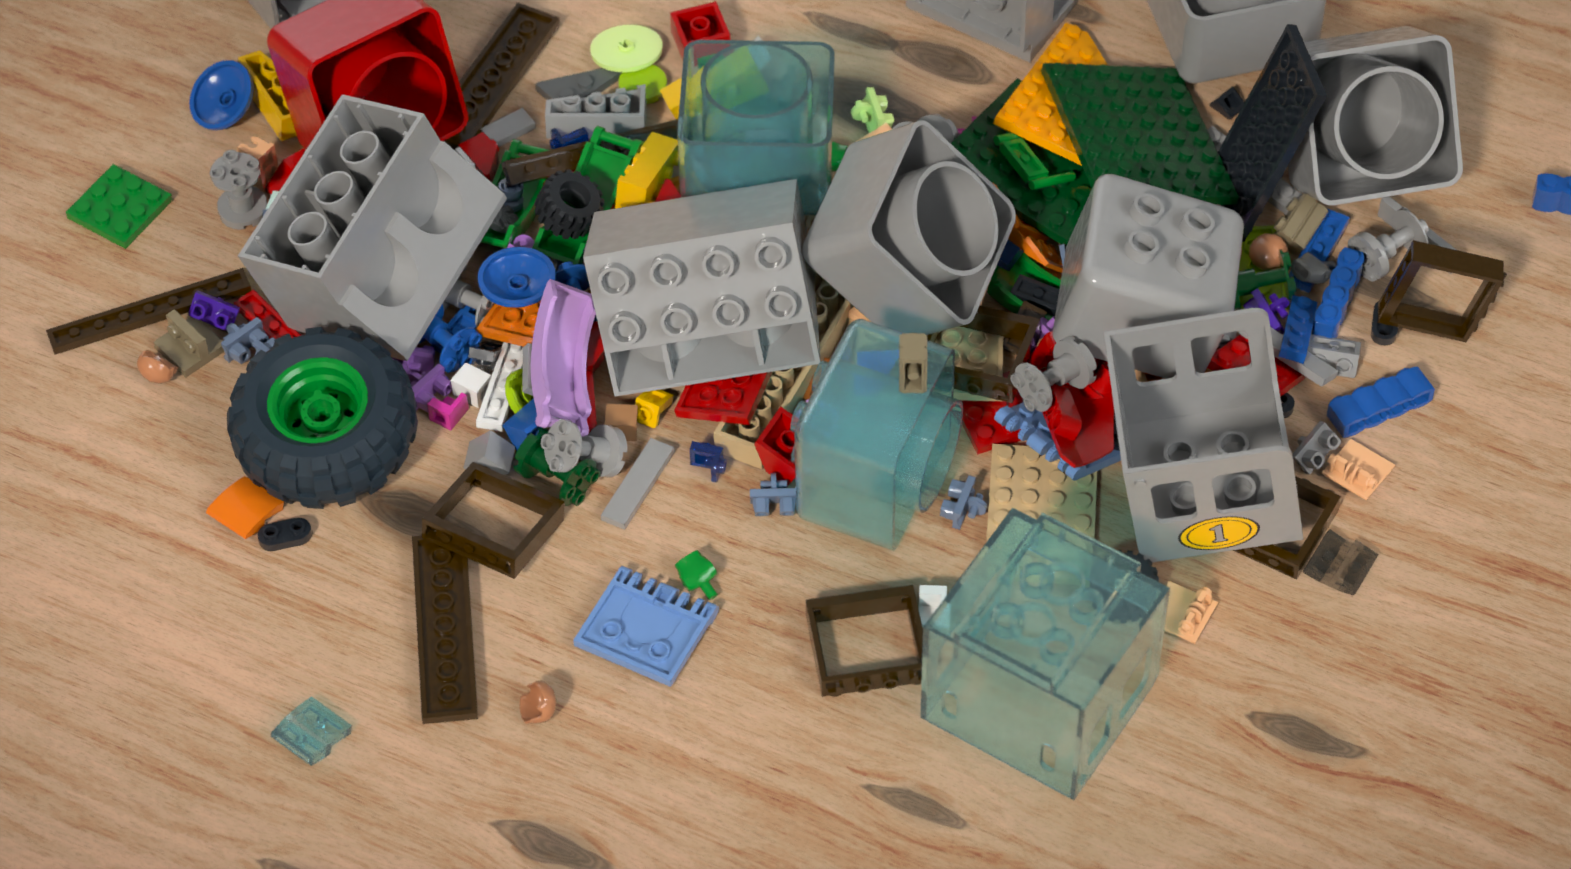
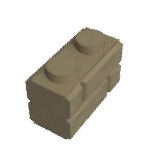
(1300, 222)
(913, 363)

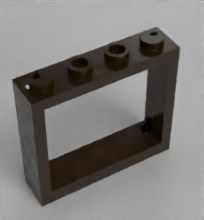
(1435, 322)
(1002, 324)
(480, 548)
(1281, 559)
(859, 605)

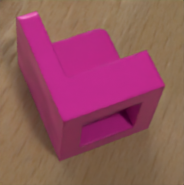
(449, 411)

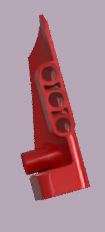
(1078, 418)

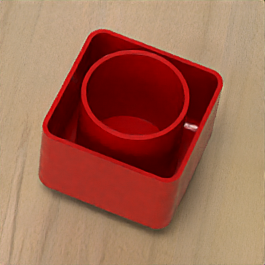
(369, 52)

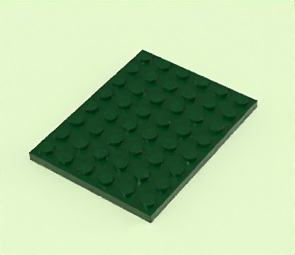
(1139, 128)
(1047, 209)

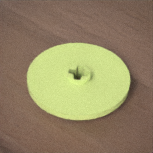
(626, 48)

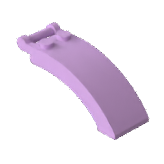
(561, 356)

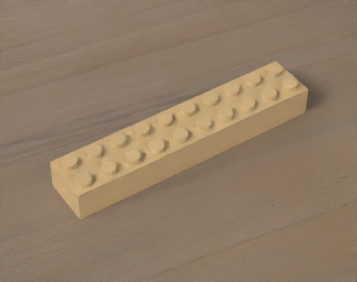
(788, 385)

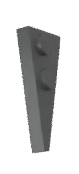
(578, 84)

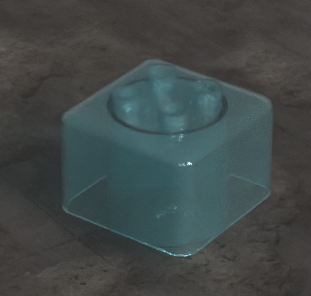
(757, 117)
(866, 448)

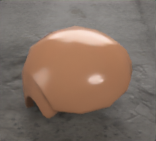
(1265, 249)
(155, 368)
(538, 704)

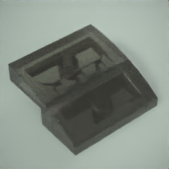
(1340, 563)

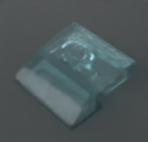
(311, 731)

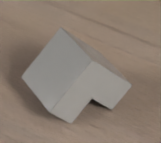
(490, 451)

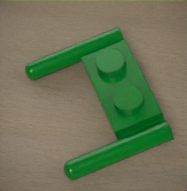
(1027, 163)

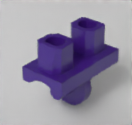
(1277, 306)
(213, 310)

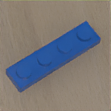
(1323, 242)
(1298, 329)

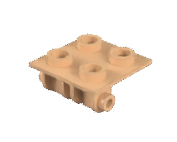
(1357, 469)
(1188, 611)

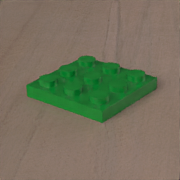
(119, 206)

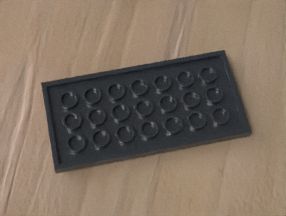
(1271, 125)

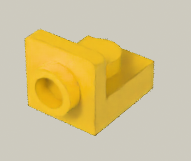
(650, 406)

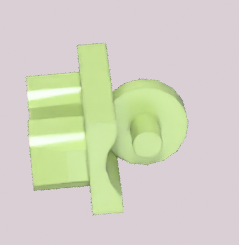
(871, 110)

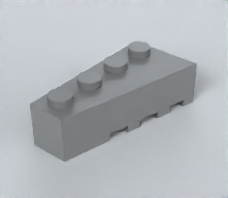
(613, 111)

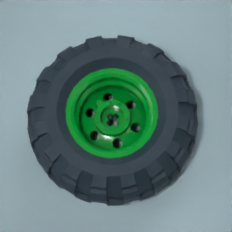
(347, 411)

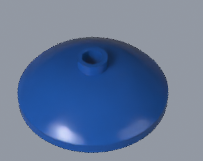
(221, 95)
(515, 276)

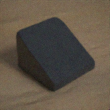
(1228, 103)

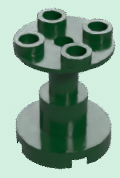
(1249, 280)
(575, 482)

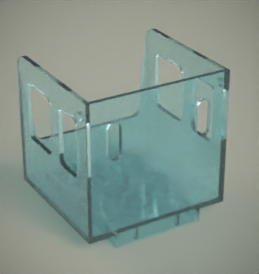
(1042, 648)

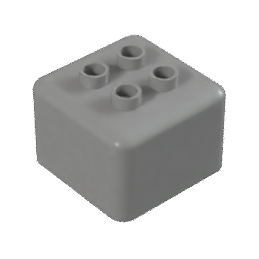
(1230, 36)
(1384, 118)
(910, 231)
(1146, 261)

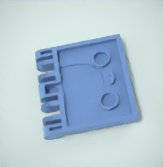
(1038, 437)
(645, 629)

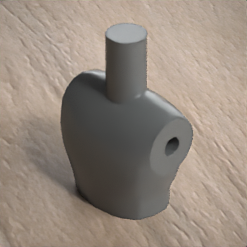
(1312, 269)

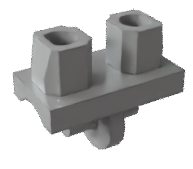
(1314, 447)

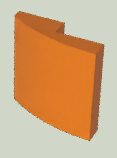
(244, 507)

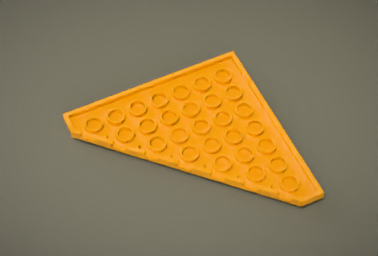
(1031, 108)

